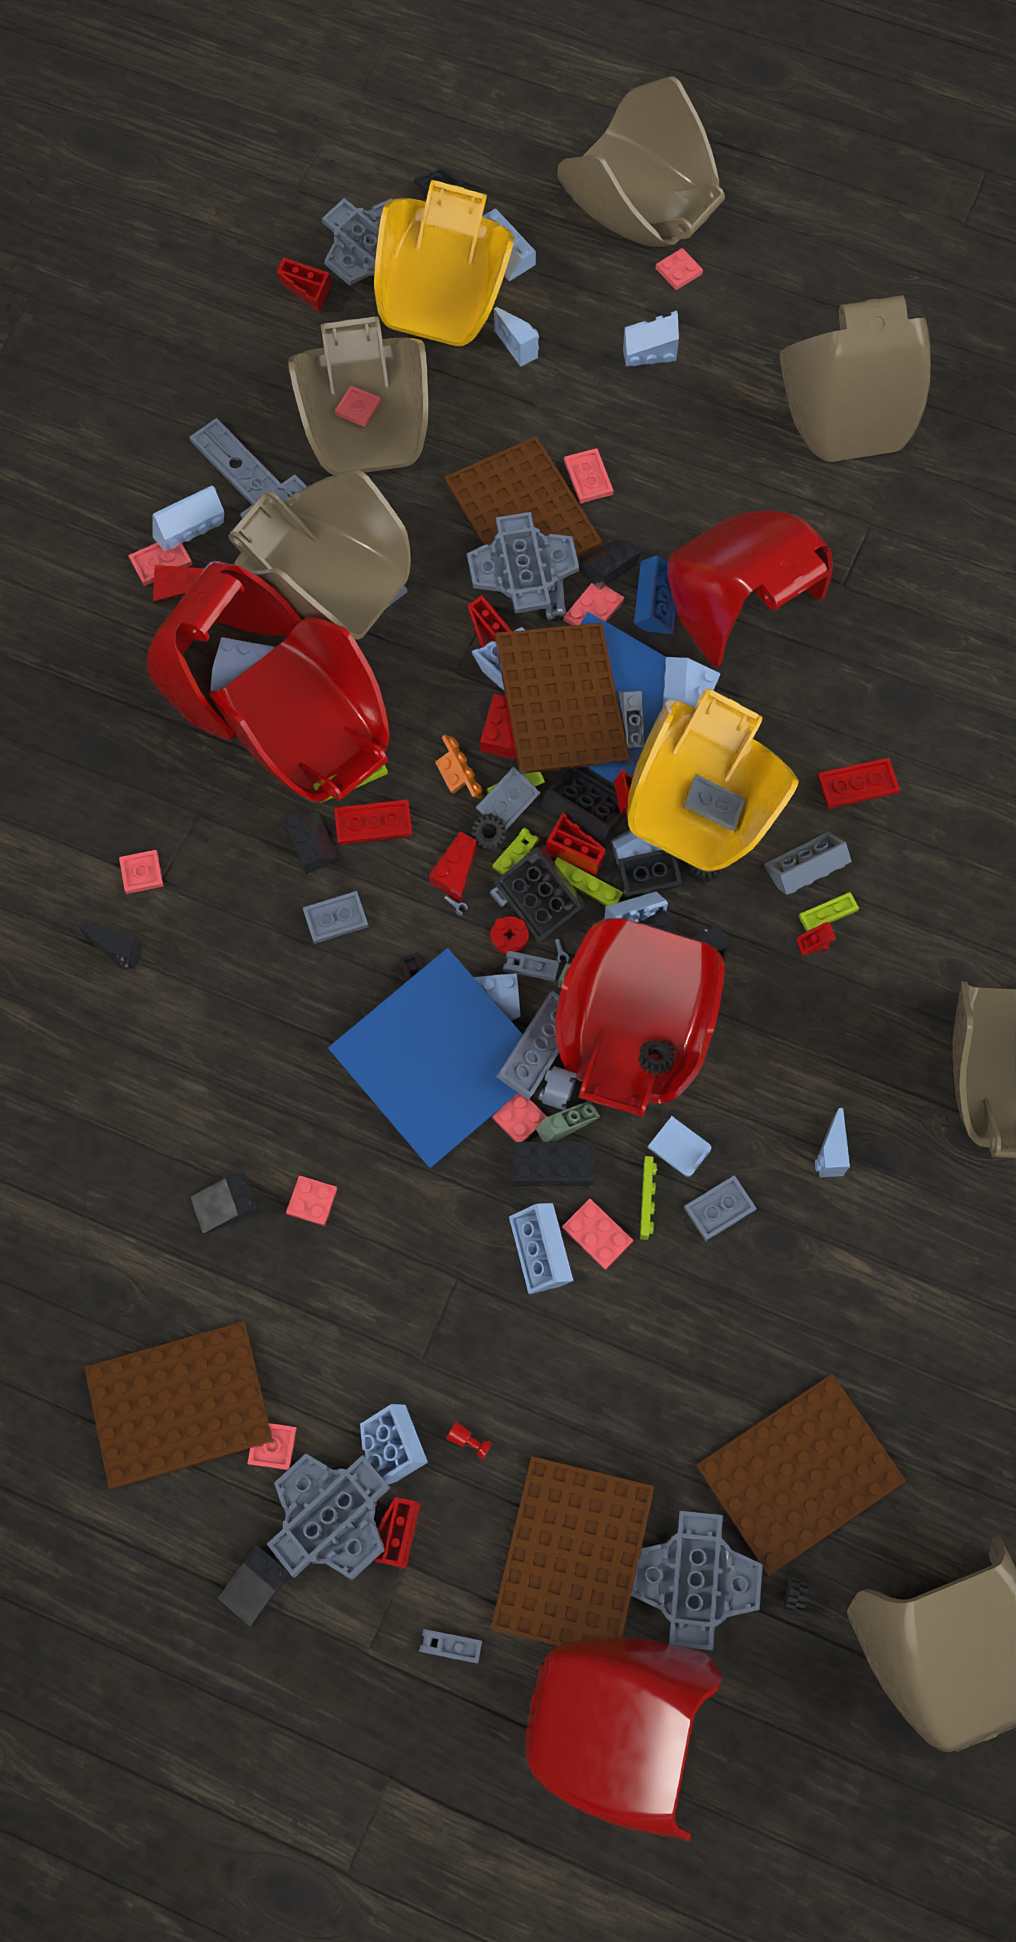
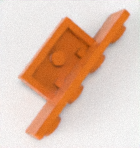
(456, 771)

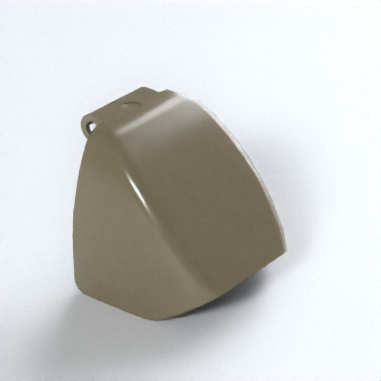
(649, 170)
(384, 367)
(860, 385)
(328, 550)
(986, 1066)
(947, 1653)

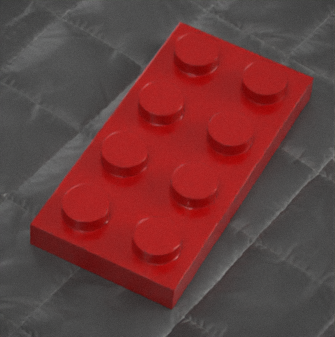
(858, 783)
(373, 822)

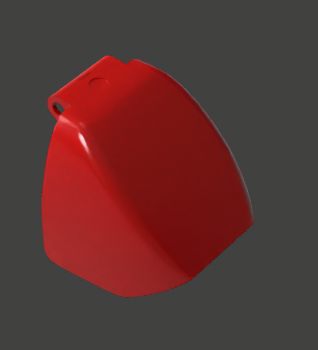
(744, 553)
(222, 596)
(310, 712)
(634, 988)
(617, 1727)

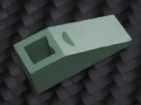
(566, 1122)

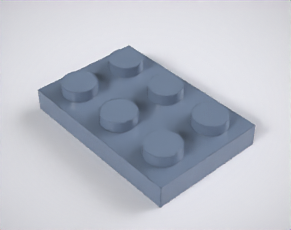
(508, 797)
(714, 802)
(335, 917)
(720, 1208)

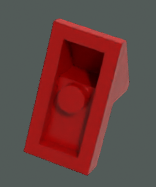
(816, 939)

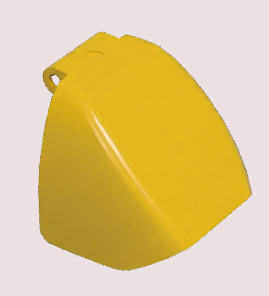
(439, 264)
(719, 746)

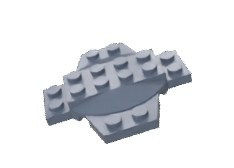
(354, 240)
(523, 562)
(329, 1516)
(697, 1580)

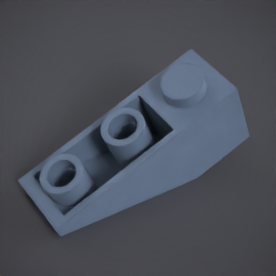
(632, 717)

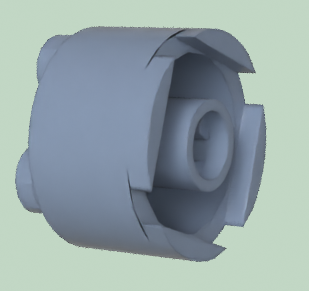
(558, 1087)

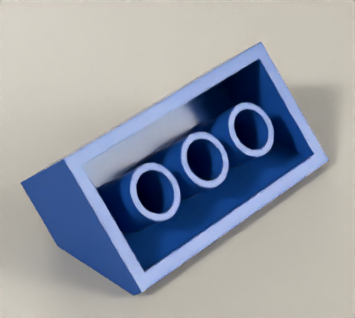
(654, 601)

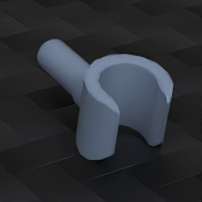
(456, 905)
(560, 951)

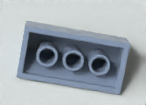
(808, 862)

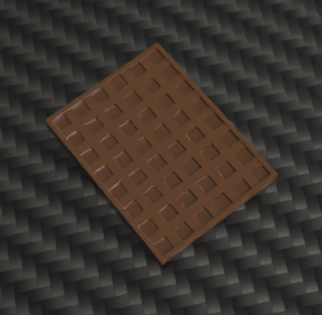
(518, 483)
(561, 698)
(177, 1405)
(800, 1474)
(572, 1555)

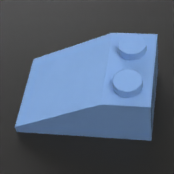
(516, 336)
(834, 1156)

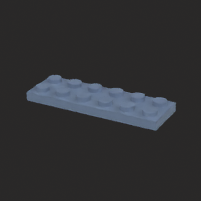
(533, 1051)

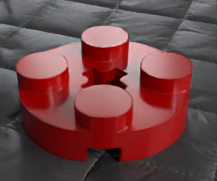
(505, 925)

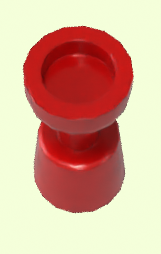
(461, 1436)

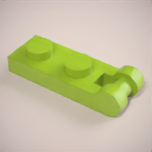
(516, 851)

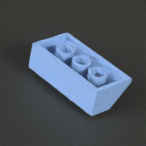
(522, 254)
(187, 519)
(540, 1248)

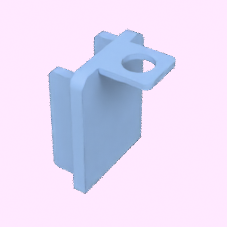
(680, 1147)

